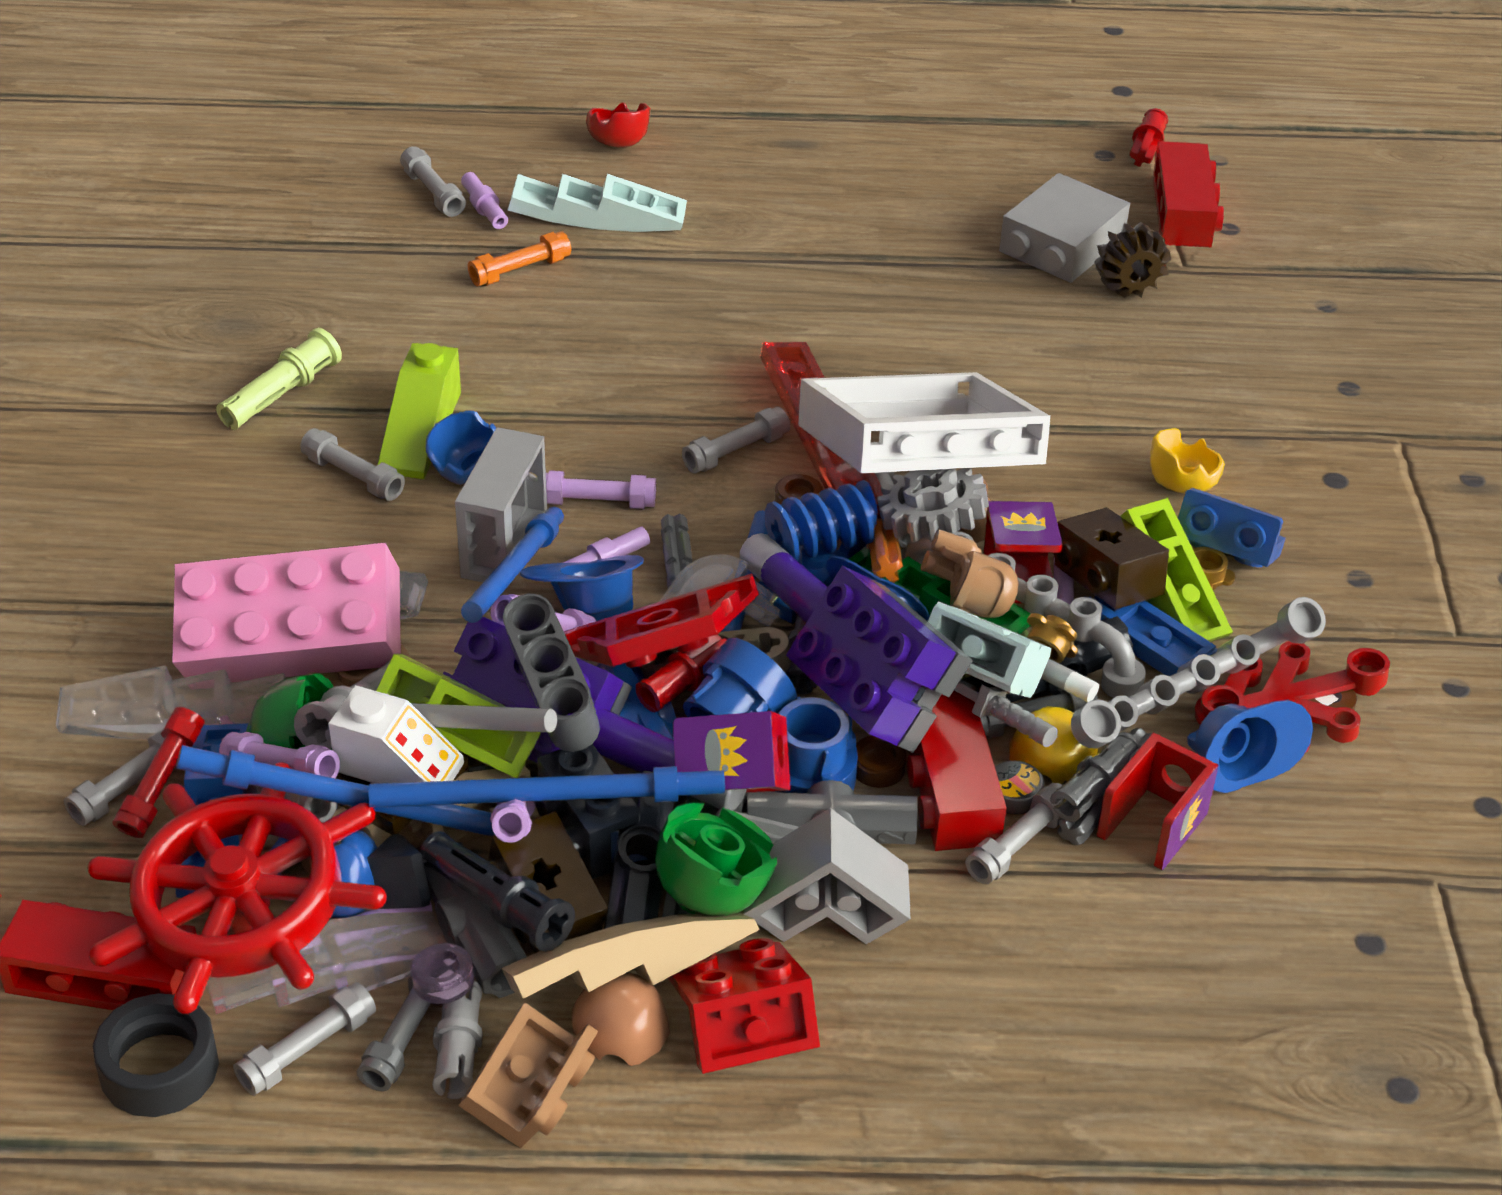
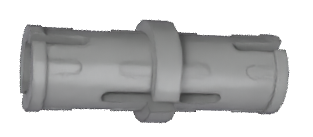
(457, 1042)

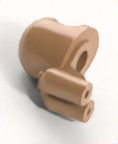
(977, 580)

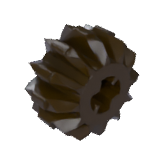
(1132, 260)

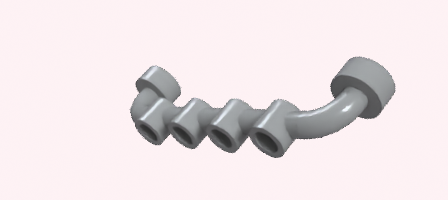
(1120, 674)
(1102, 721)

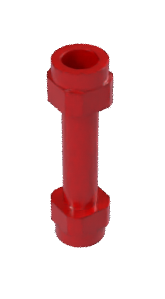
(138, 809)

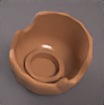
(627, 1018)

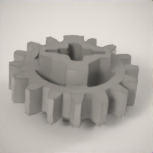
(933, 501)

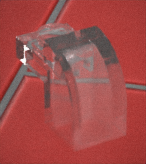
(722, 568)

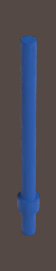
(538, 534)
(240, 770)
(663, 784)

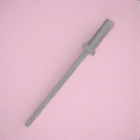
(992, 702)

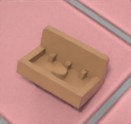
(526, 1076)

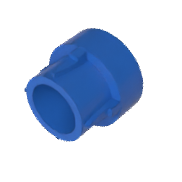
(740, 681)
(819, 744)

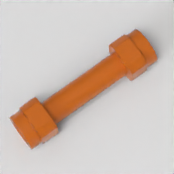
(486, 269)

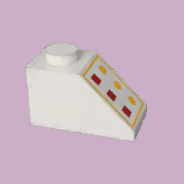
(390, 741)

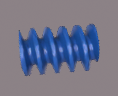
(823, 519)

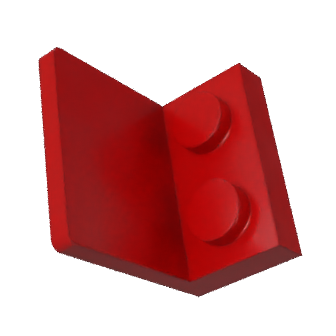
(748, 1005)

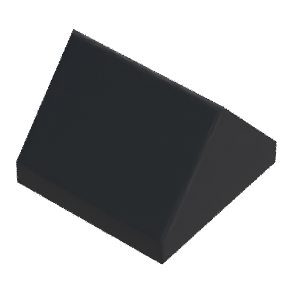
(401, 873)

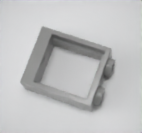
(499, 500)

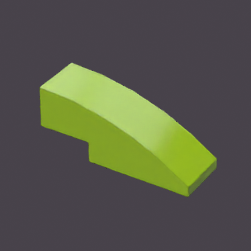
(423, 685)

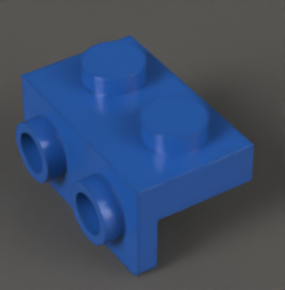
(1231, 528)

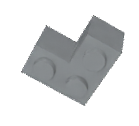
(835, 874)

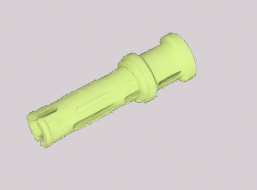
(293, 369)

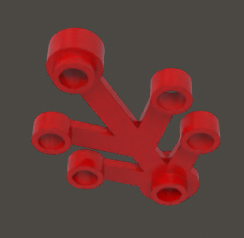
(1364, 673)

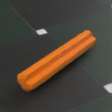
(885, 553)

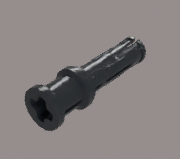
(513, 899)

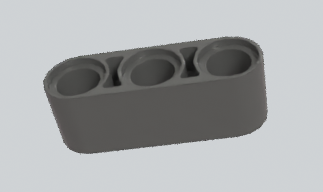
(551, 670)

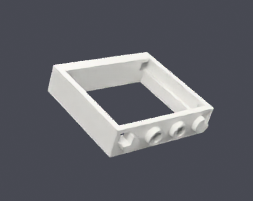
(922, 422)

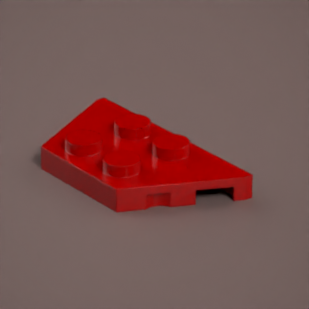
(668, 624)

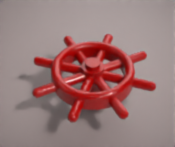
(234, 887)

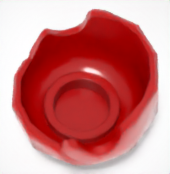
(618, 127)

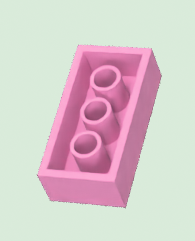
(287, 613)

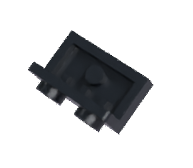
(587, 820)

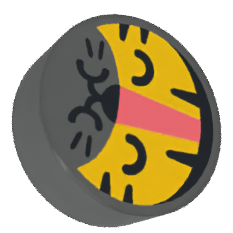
(1018, 784)

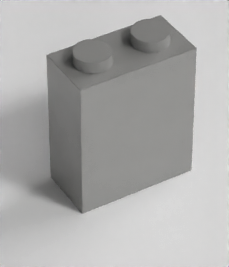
(1062, 226)

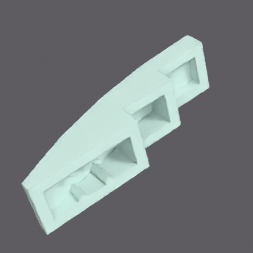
(614, 207)

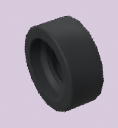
(164, 1091)

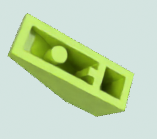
(423, 396)
(1187, 589)

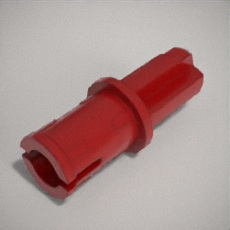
(1147, 135)
(678, 675)

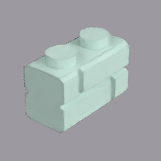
(996, 652)

